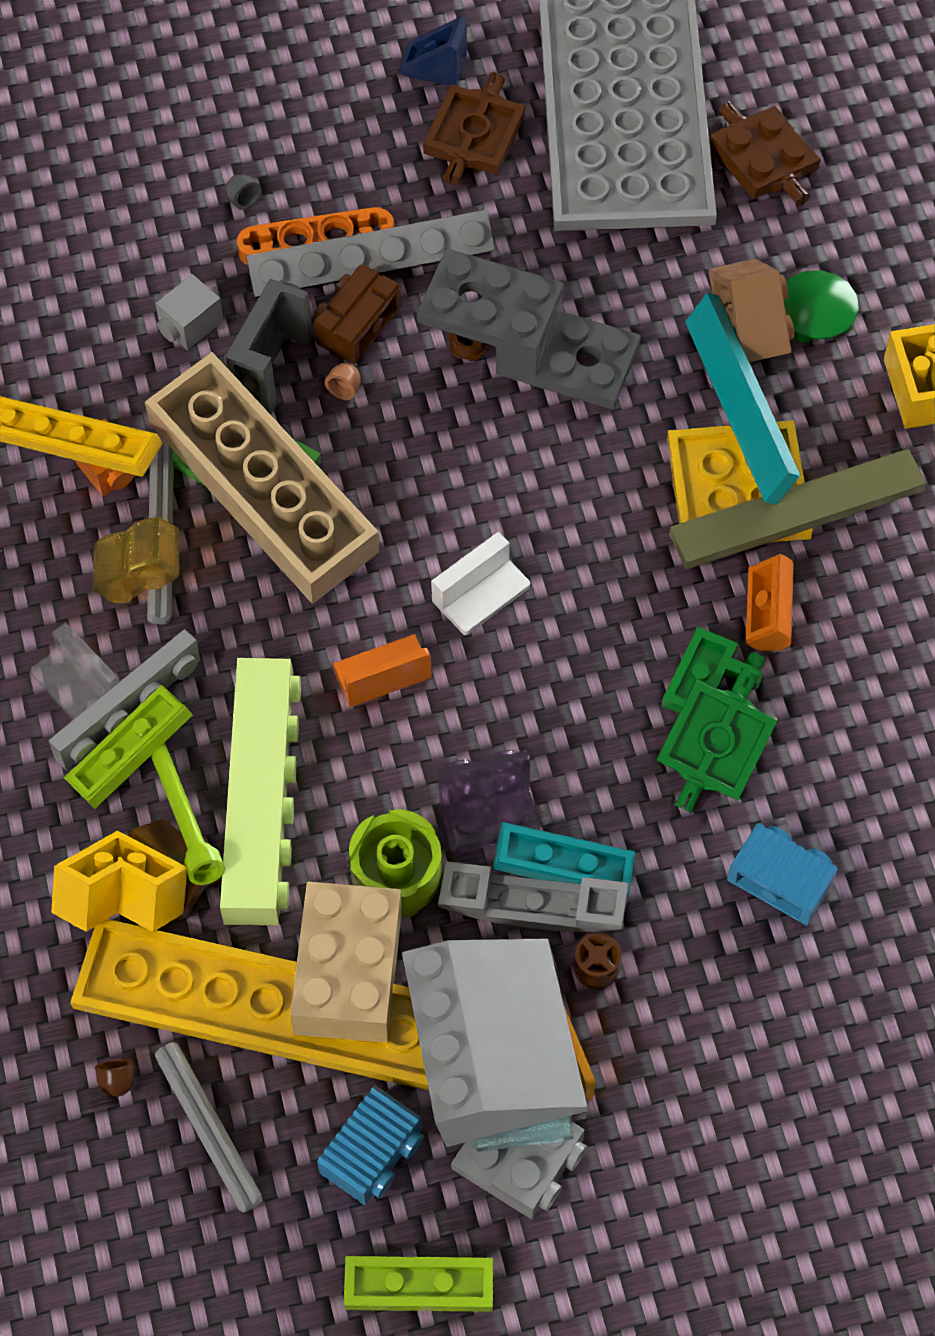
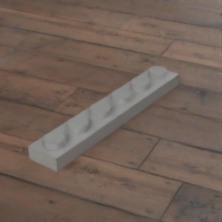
(377, 249)

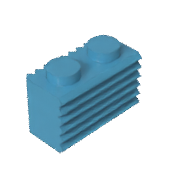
(783, 872)
(371, 1146)

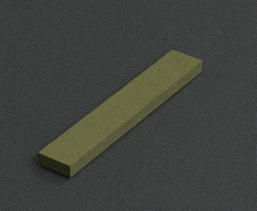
(798, 510)

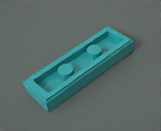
(559, 857)

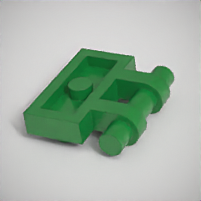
(709, 661)

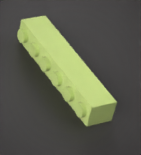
(258, 792)

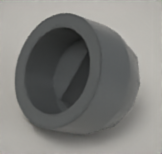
(243, 191)

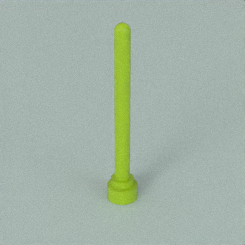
(201, 858)

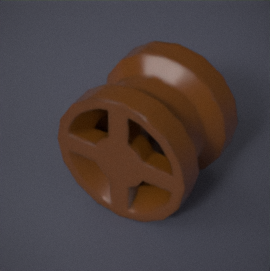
(597, 950)

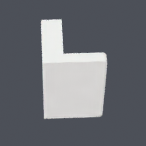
(479, 585)

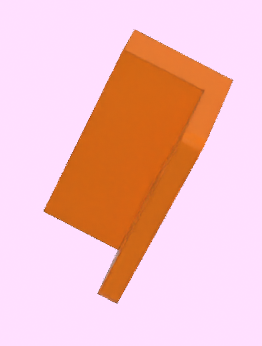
(383, 670)

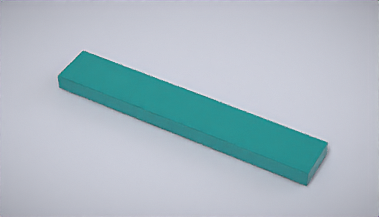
(742, 399)

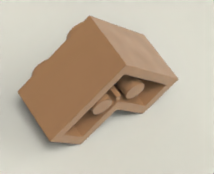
(755, 306)

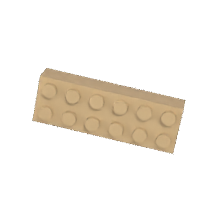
(262, 477)

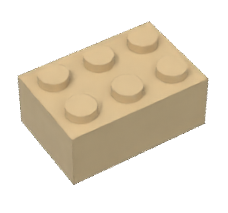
(346, 962)

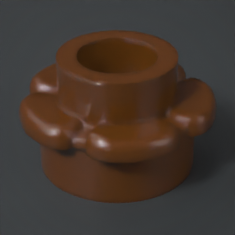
(462, 351)

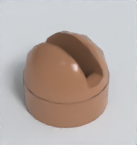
(343, 381)

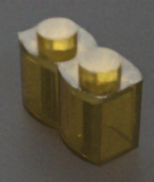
(136, 560)

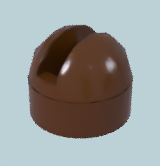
(115, 1076)

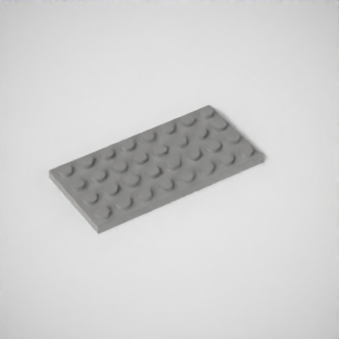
(625, 114)

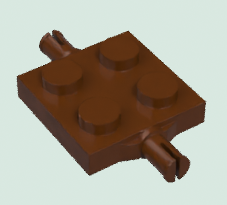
(474, 129)
(764, 152)

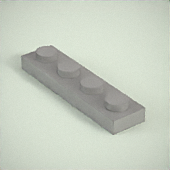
(92, 726)

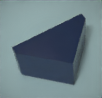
(437, 54)

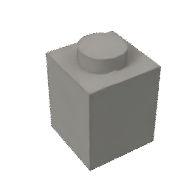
(189, 312)

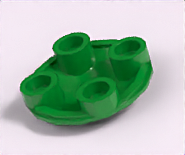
(820, 305)

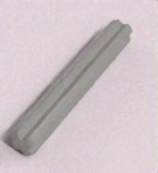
(208, 1127)

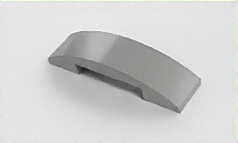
(533, 902)

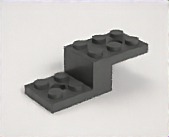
(528, 327)

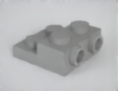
(523, 1174)

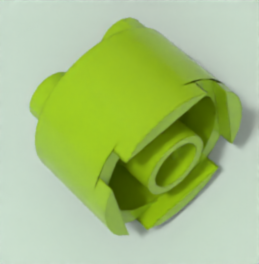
(393, 838)

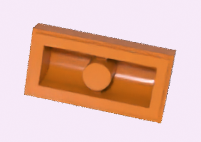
(770, 604)

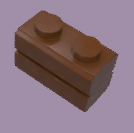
(356, 313)

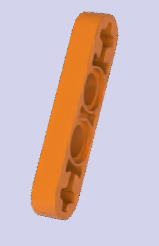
(312, 228)

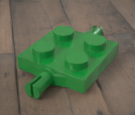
(716, 740)

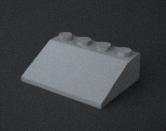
(492, 1036)

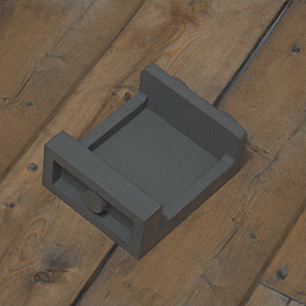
(278, 315)

